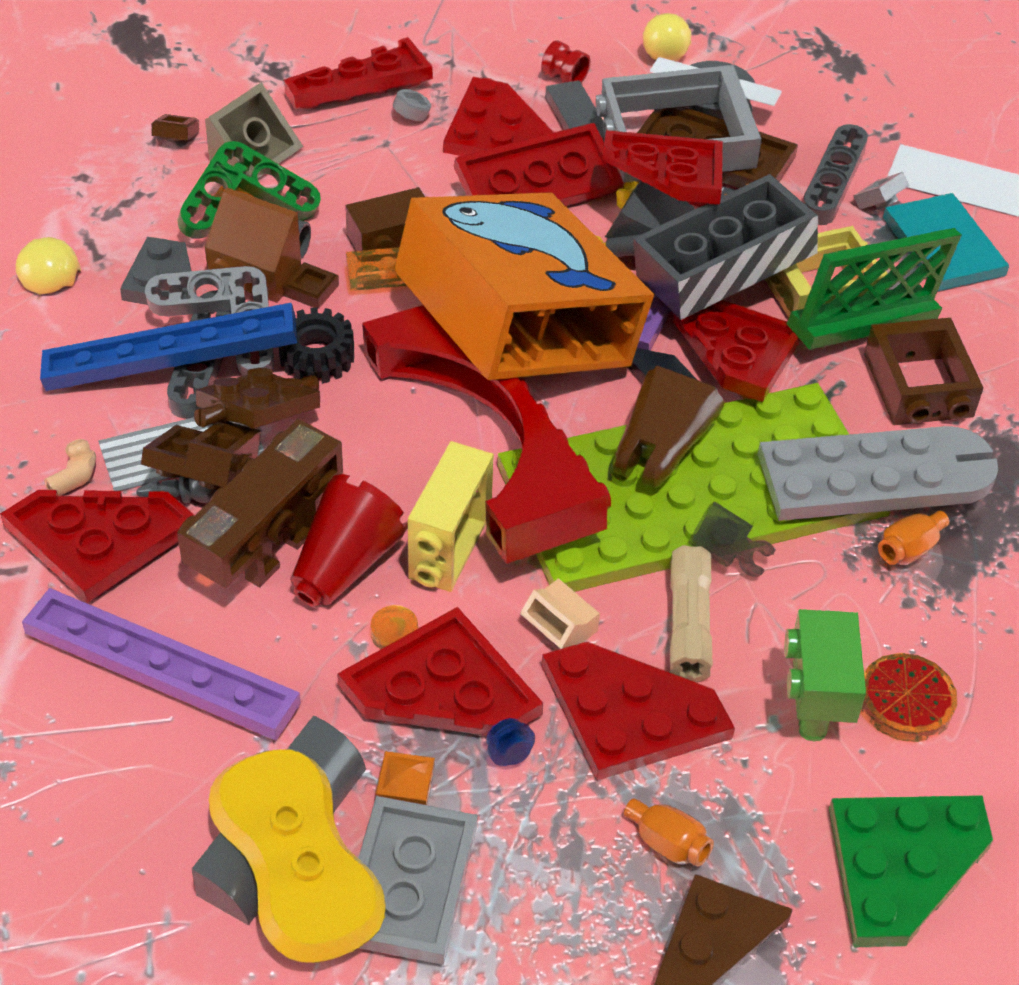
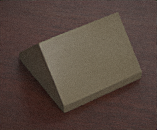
(254, 122)

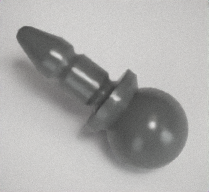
(186, 487)

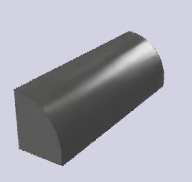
(224, 874)

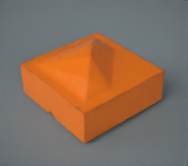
(406, 777)

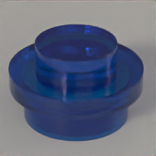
(509, 742)

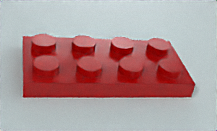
(555, 163)

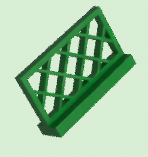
(852, 316)

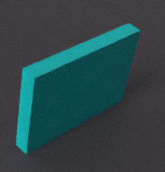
(975, 254)

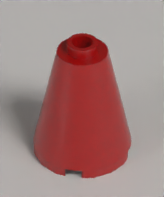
(345, 539)

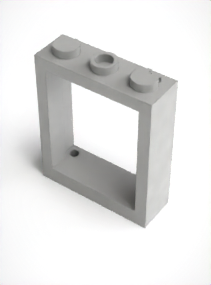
(685, 89)

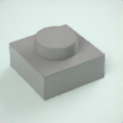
(881, 192)

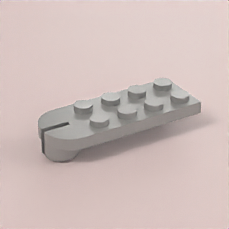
(877, 471)

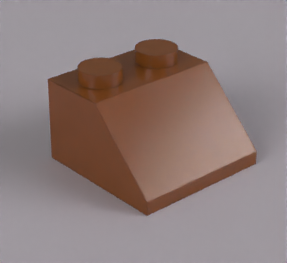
(256, 236)

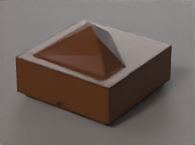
(175, 127)

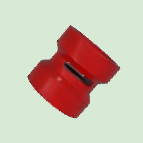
(565, 63)

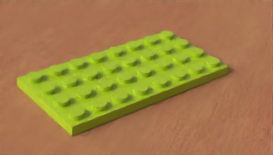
(718, 468)

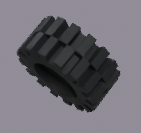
(323, 360)

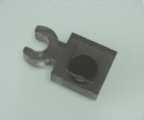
(727, 539)

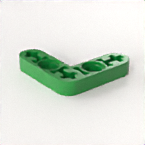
(235, 177)

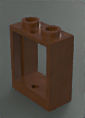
(922, 341)

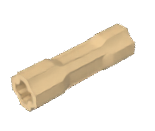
(691, 613)

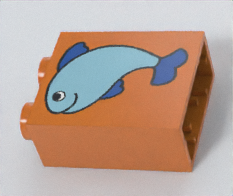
(521, 284)

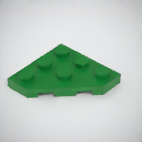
(904, 859)

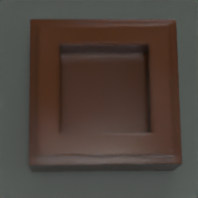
(311, 285)

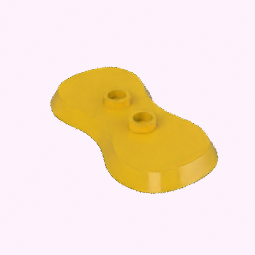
(310, 886)

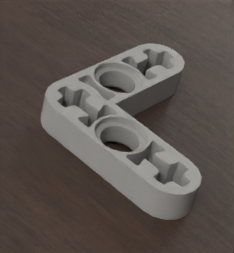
(228, 298)

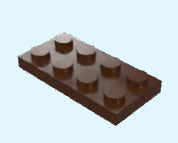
(774, 152)

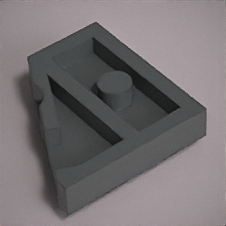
(154, 258)

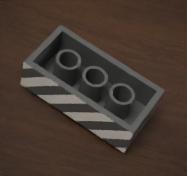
(726, 246)

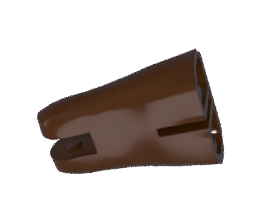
(665, 424)

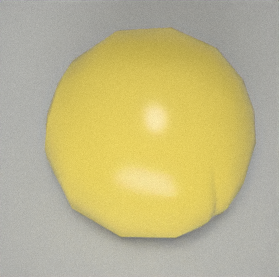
(47, 265)

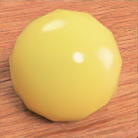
(666, 37)

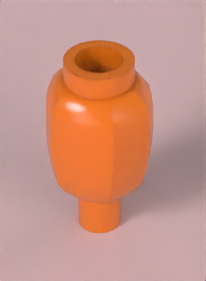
(911, 537)
(671, 832)

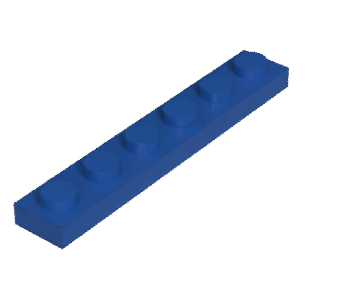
(168, 346)

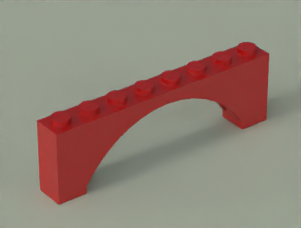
(551, 490)

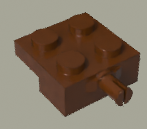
(206, 456)

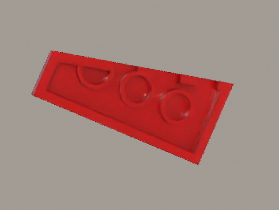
(355, 77)

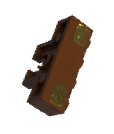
(260, 504)

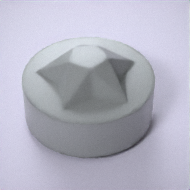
(412, 105)

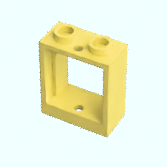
(791, 286)
(449, 516)

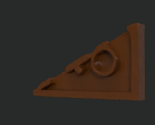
(717, 933)

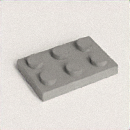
(422, 866)

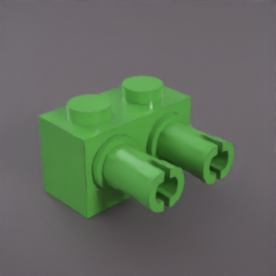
(826, 670)

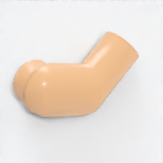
(78, 468)

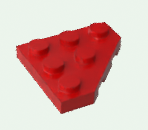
(491, 117)
(675, 165)
(740, 346)
(95, 536)
(440, 680)
(631, 710)

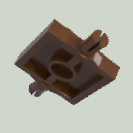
(256, 399)

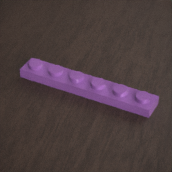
(162, 663)

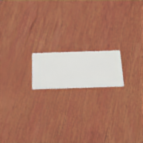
(966, 180)

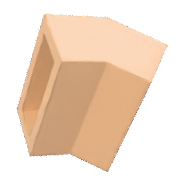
(561, 614)

